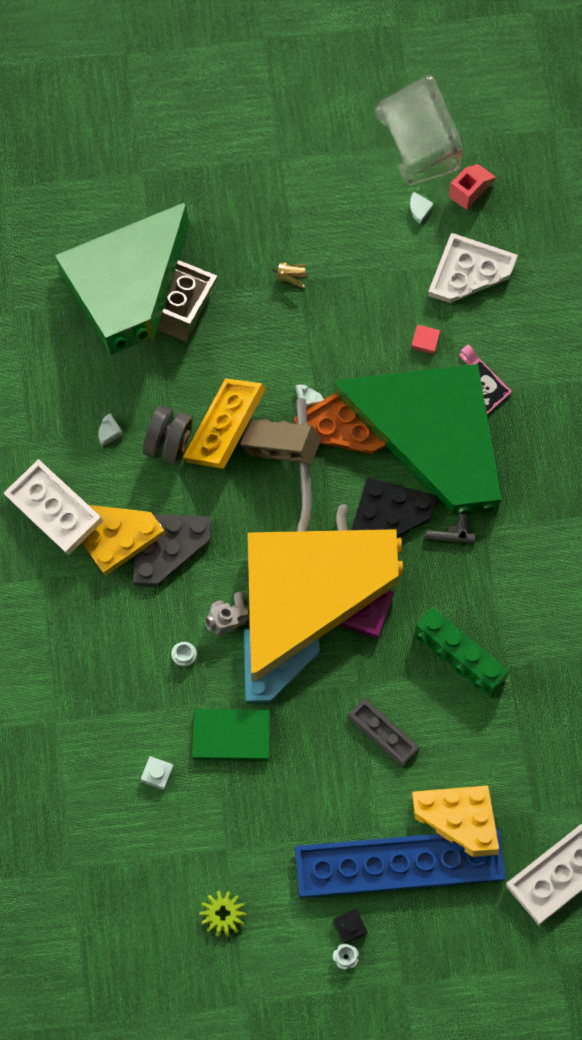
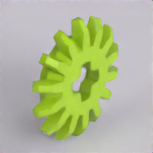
(230, 921)

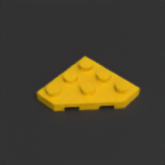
(121, 536)
(460, 817)

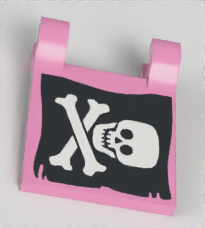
(493, 388)

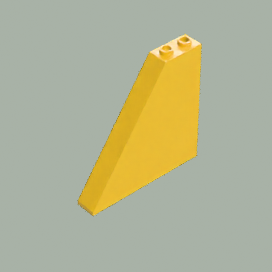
(312, 584)

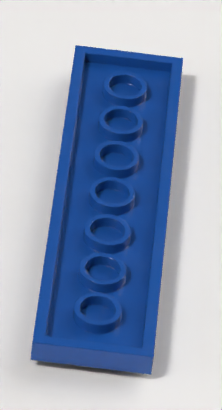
(391, 866)

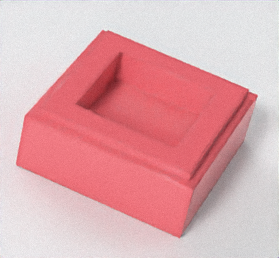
(425, 339)

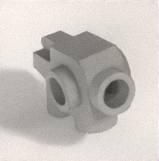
(224, 618)

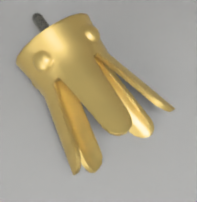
(287, 272)

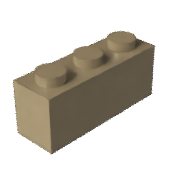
(281, 440)

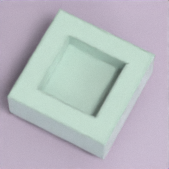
(157, 773)

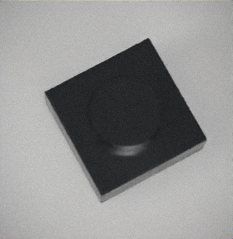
(350, 926)

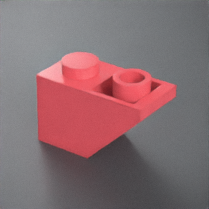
(470, 185)

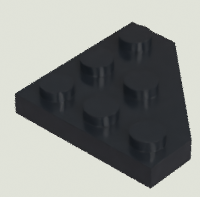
(392, 507)

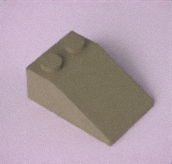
(185, 300)

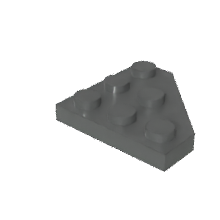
(182, 540)

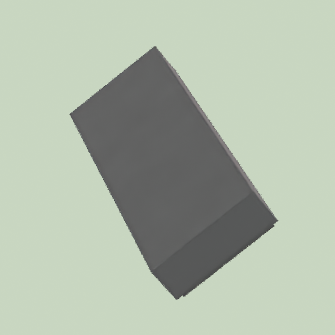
(383, 732)

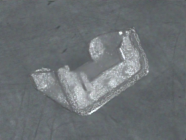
(421, 131)

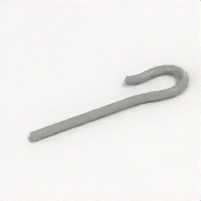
(306, 484)

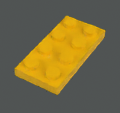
(224, 423)

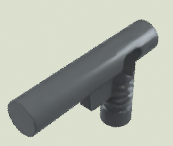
(453, 533)

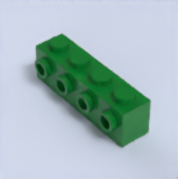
(461, 652)

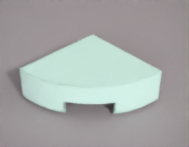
(420, 207)
(311, 396)
(109, 430)

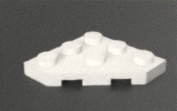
(469, 268)

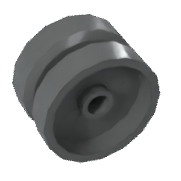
(167, 435)

